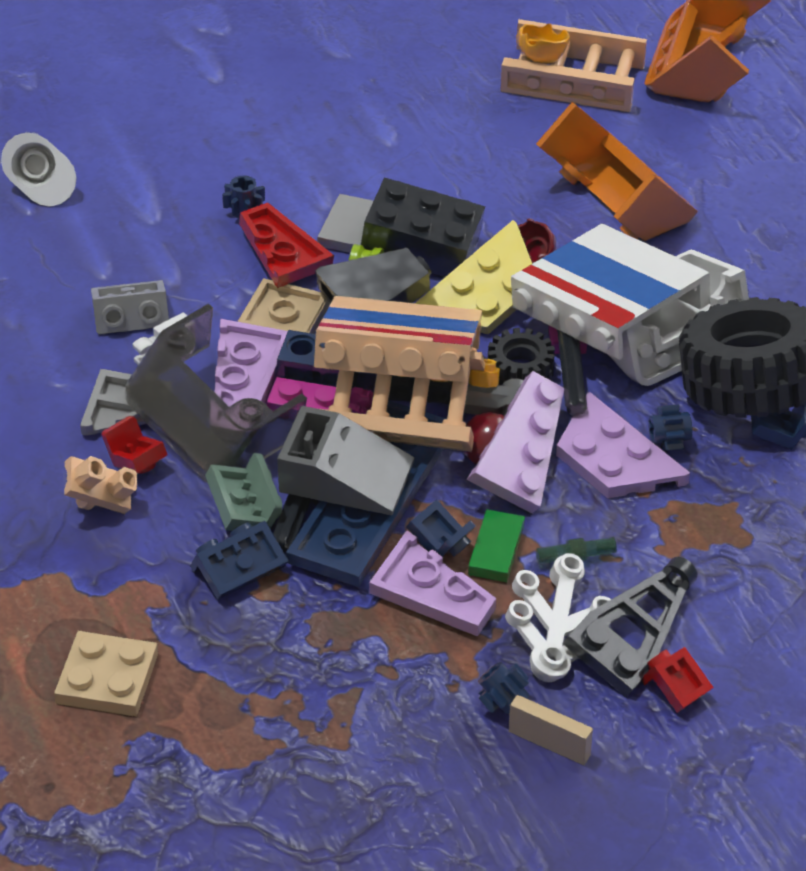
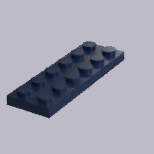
(348, 540)

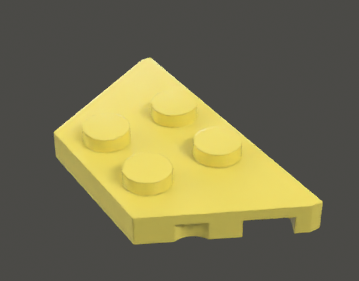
(485, 279)

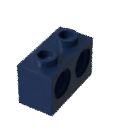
(297, 361)

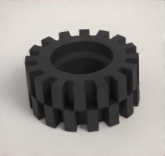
(525, 347)

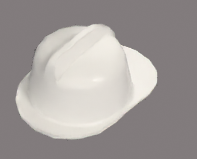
(38, 169)

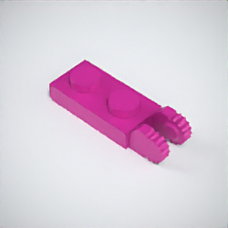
(317, 395)

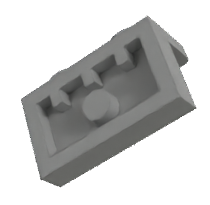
(129, 306)

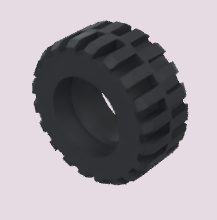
(746, 357)

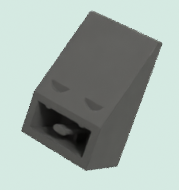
(341, 463)

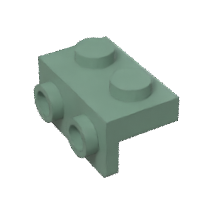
(244, 493)

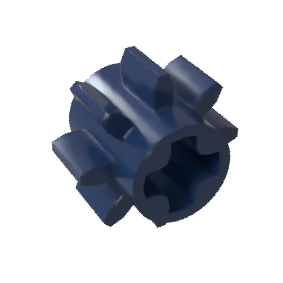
(242, 194)
(670, 427)
(502, 686)

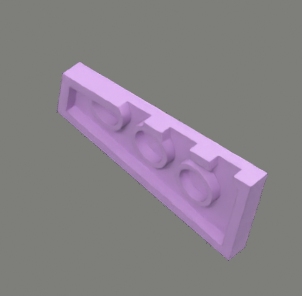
(246, 361)
(521, 448)

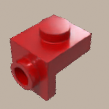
(130, 448)

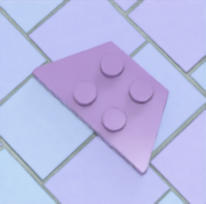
(615, 454)

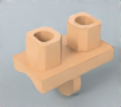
(96, 485)

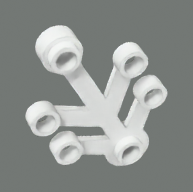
(548, 657)

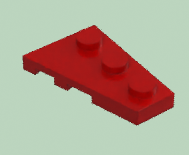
(282, 245)

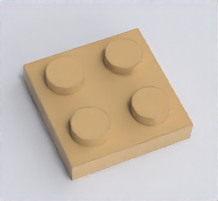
(106, 673)

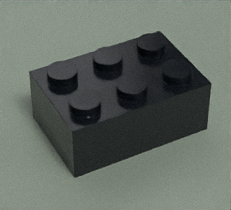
(425, 222)

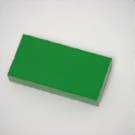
(496, 545)

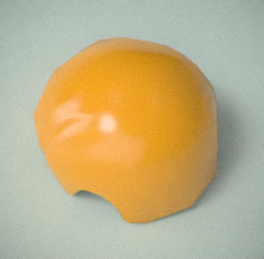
(542, 43)

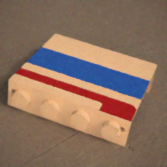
(397, 338)

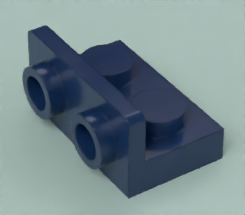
(239, 560)

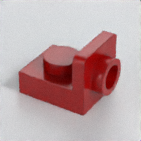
(678, 677)

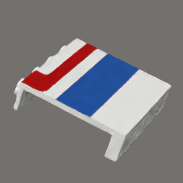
(605, 286)

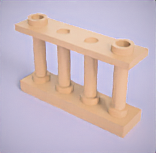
(577, 85)
(414, 427)

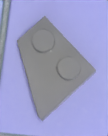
(107, 403)

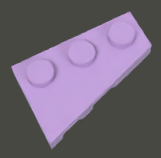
(429, 587)

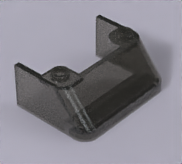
(192, 414)

